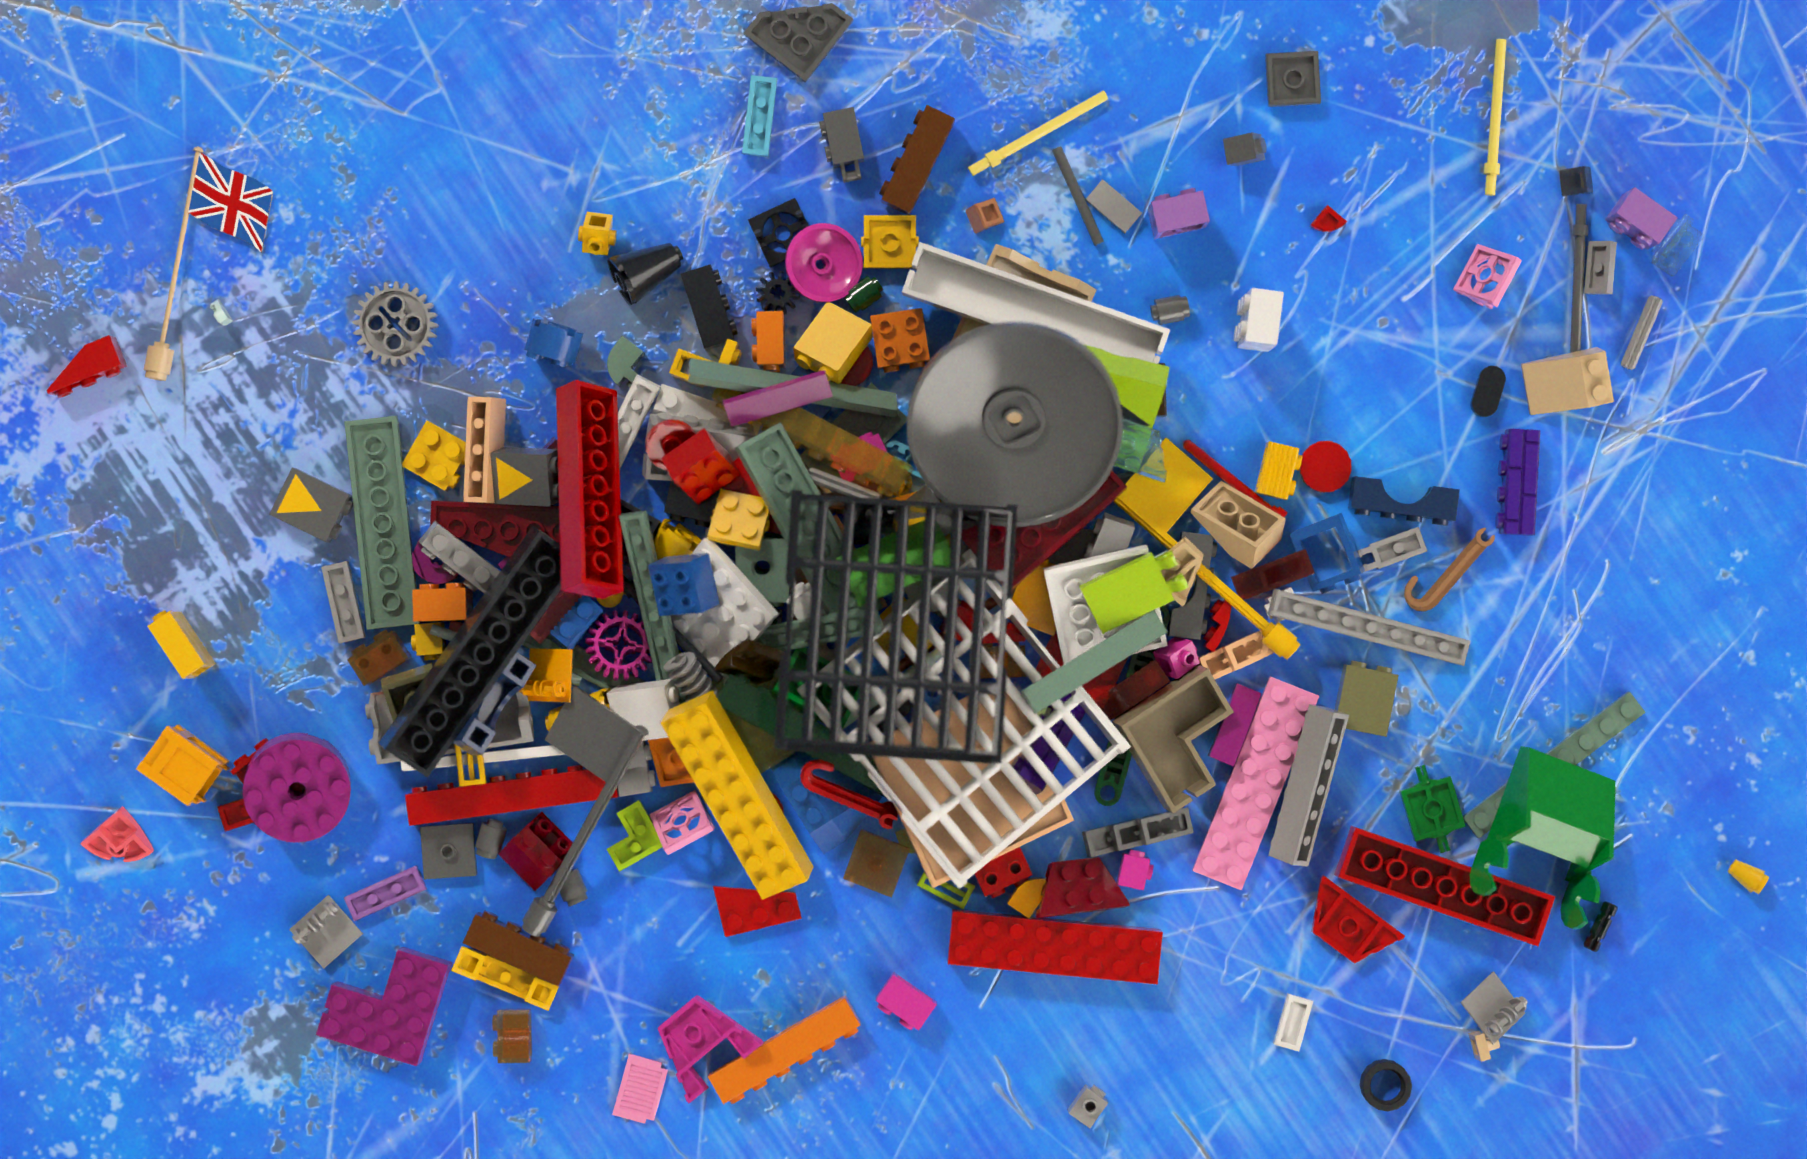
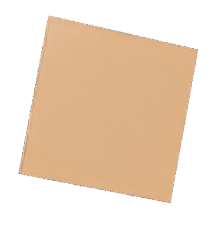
(1054, 819)

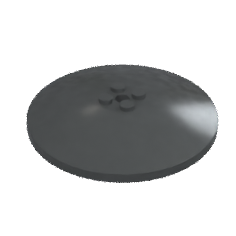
(1045, 460)

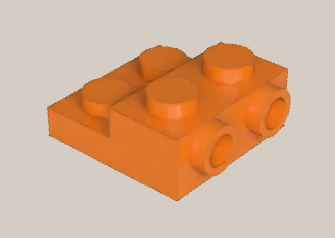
(668, 763)

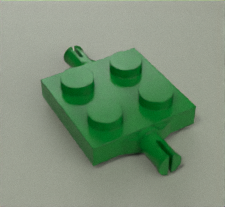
(1432, 808)

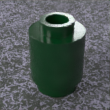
(864, 294)

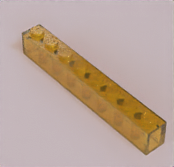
(834, 445)

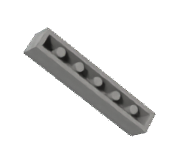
(1308, 785)

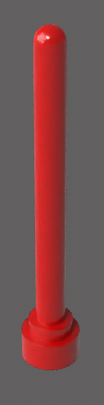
(1228, 477)

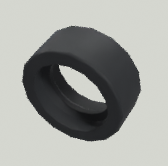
(1403, 1095)

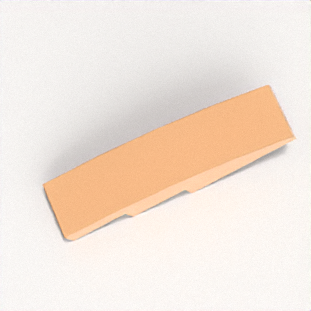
(1235, 655)

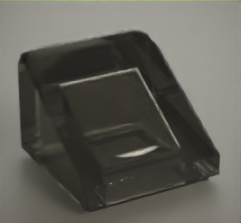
(1576, 181)

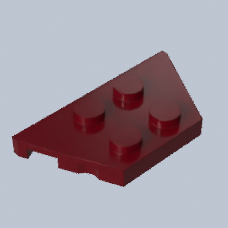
(1079, 888)

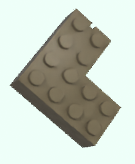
(1162, 735)

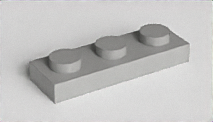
(343, 602)

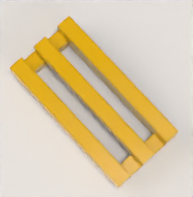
(462, 782)

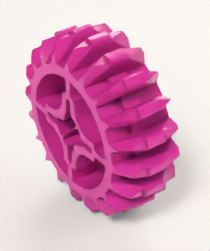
(617, 668)

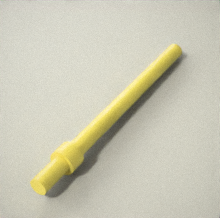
(994, 157)
(1492, 167)

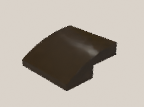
(750, 660)

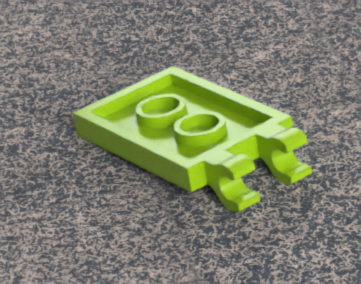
(1132, 590)

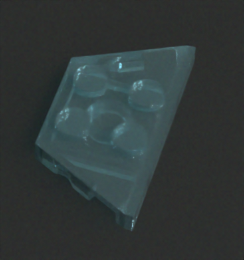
(1141, 451)

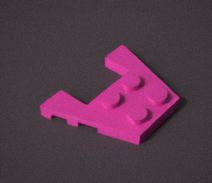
(694, 1033)

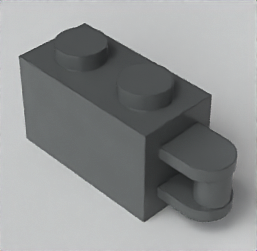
(843, 141)

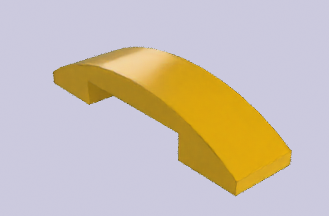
(504, 977)

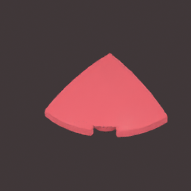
(119, 837)

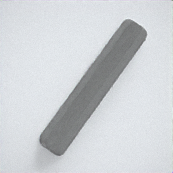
(1641, 332)
(841, 486)

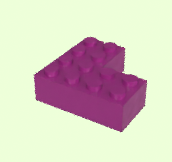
(390, 1023)

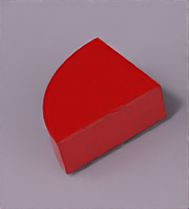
(1328, 220)

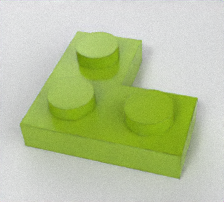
(641, 839)

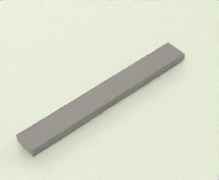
(1368, 627)

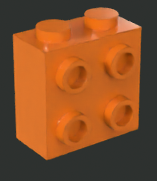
(900, 340)
(770, 346)

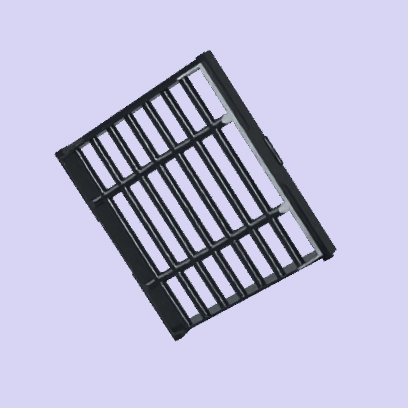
(892, 681)

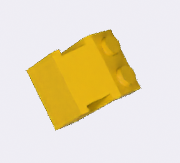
(730, 355)

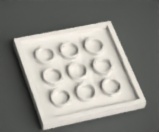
(738, 617)
(1072, 617)

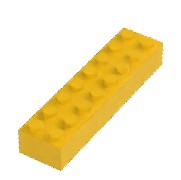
(737, 795)

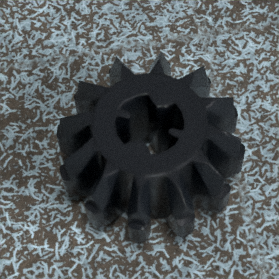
(771, 301)

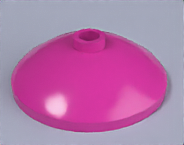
(840, 260)

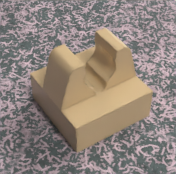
(1482, 1045)

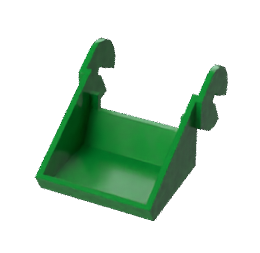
(1559, 813)

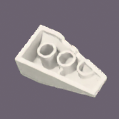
(682, 403)

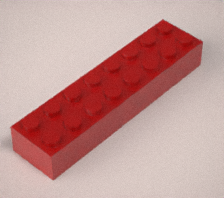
(589, 490)
(1442, 886)
(1054, 946)

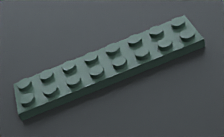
(775, 473)
(381, 521)

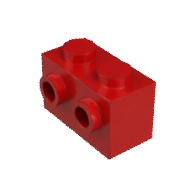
(1003, 872)

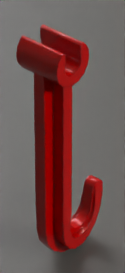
(884, 812)

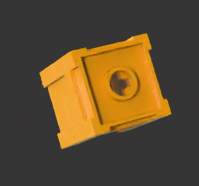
(183, 765)

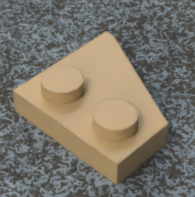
(1189, 561)

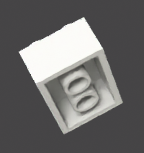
(1259, 319)

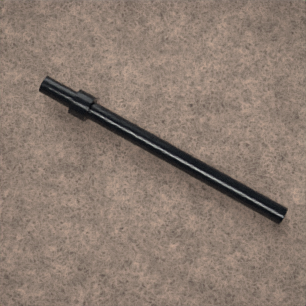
(630, 591)

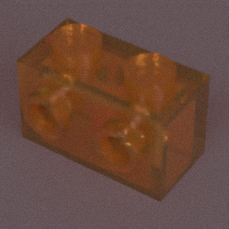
(379, 657)

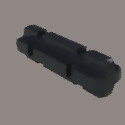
(1600, 926)

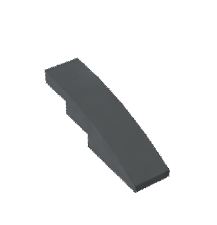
(1137, 832)

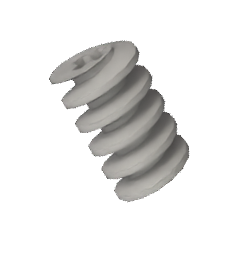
(689, 675)

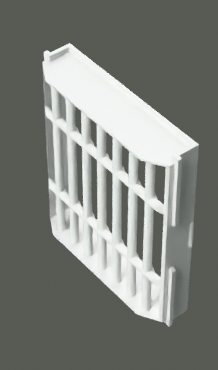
(1021, 744)

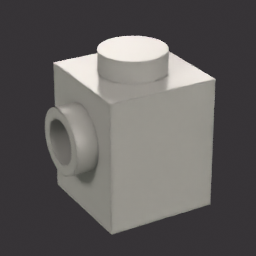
(1088, 1105)

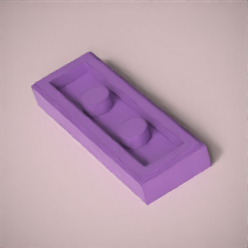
(385, 893)

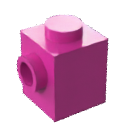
(1177, 657)
(1134, 870)

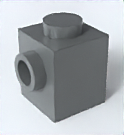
(1244, 149)

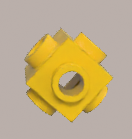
(597, 233)

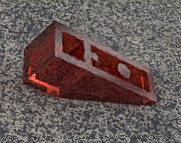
(1132, 689)

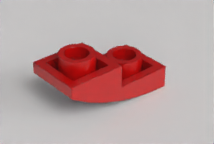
(1221, 615)

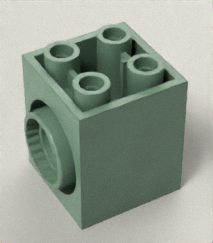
(768, 581)

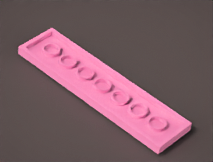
(1254, 784)

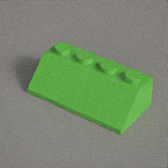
(887, 555)

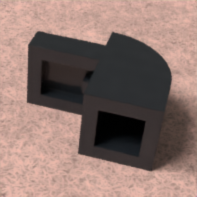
(863, 520)

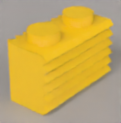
(1278, 470)

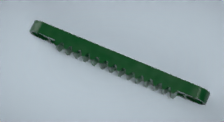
(1116, 770)

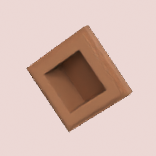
(984, 215)

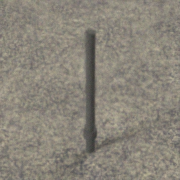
(1580, 231)

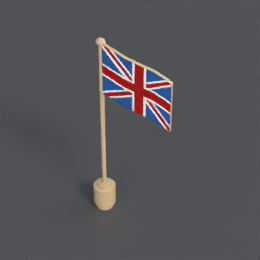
(225, 203)

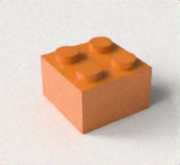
(442, 604)

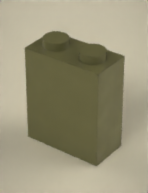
(1367, 697)

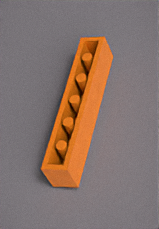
(784, 1050)

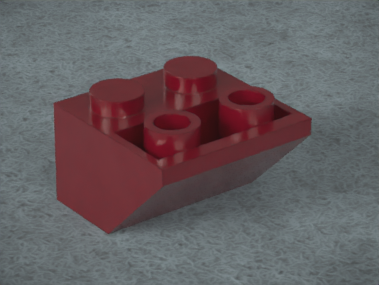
(537, 851)

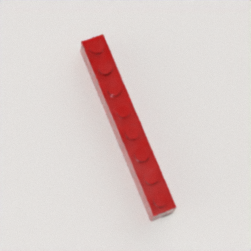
(503, 795)

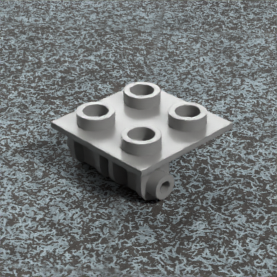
(325, 931)
(1494, 1007)

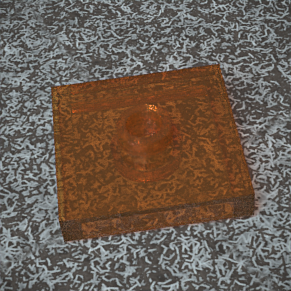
(876, 863)

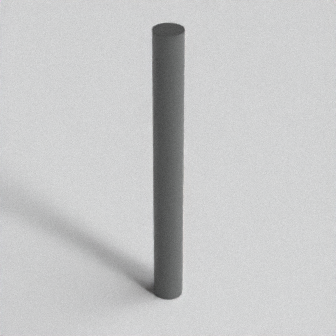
(1078, 196)

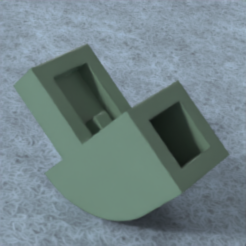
(623, 360)

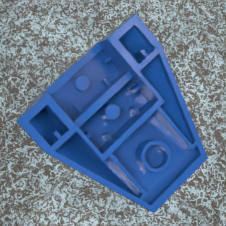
(824, 819)

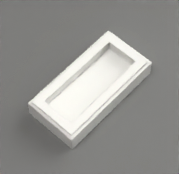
(1293, 1022)

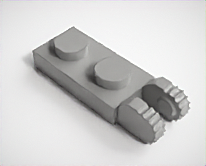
(1394, 549)

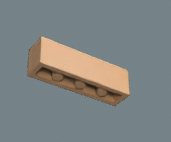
(483, 435)

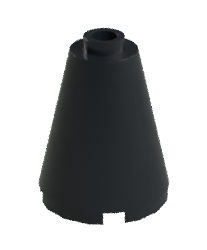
(643, 269)

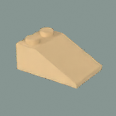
(1567, 382)
(1239, 523)

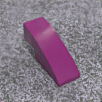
(1234, 728)

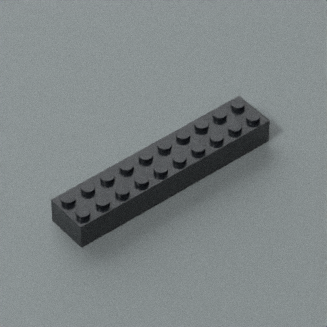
(477, 654)

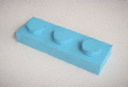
(759, 116)

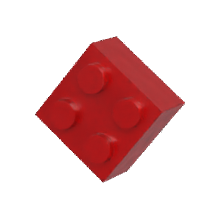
(700, 466)

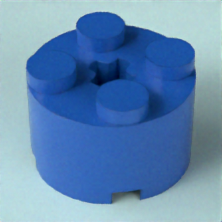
(553, 342)

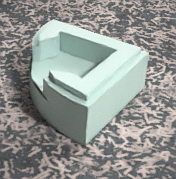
(220, 313)

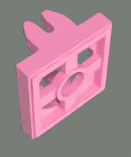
(1478, 256)
(660, 817)

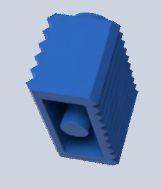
(576, 623)

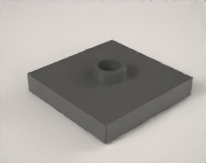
(1292, 78)
(448, 851)

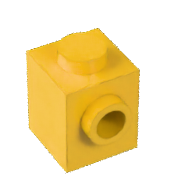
(427, 644)

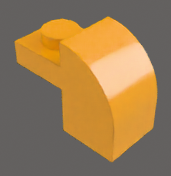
(1027, 896)

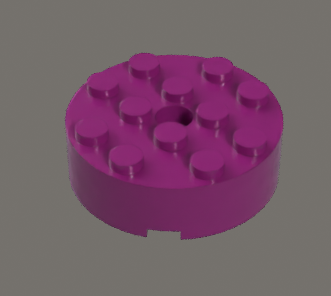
(291, 813)

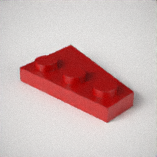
(745, 911)

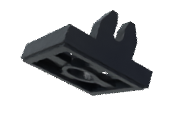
(757, 224)

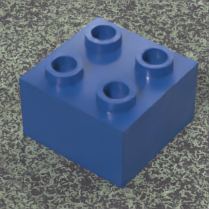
(683, 584)

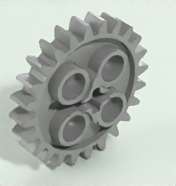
(411, 308)

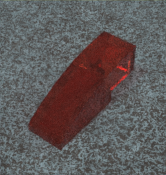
(1272, 574)

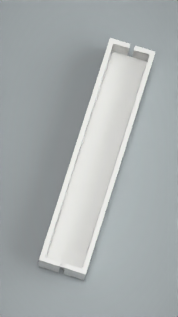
(1001, 297)

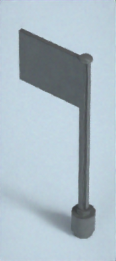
(605, 747)

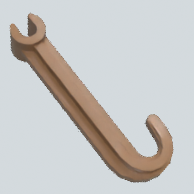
(1449, 577)

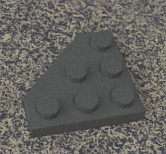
(799, 35)

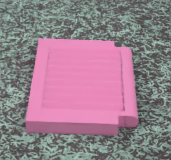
(640, 1089)

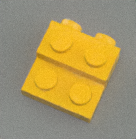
(436, 456)

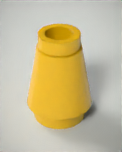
(1749, 876)

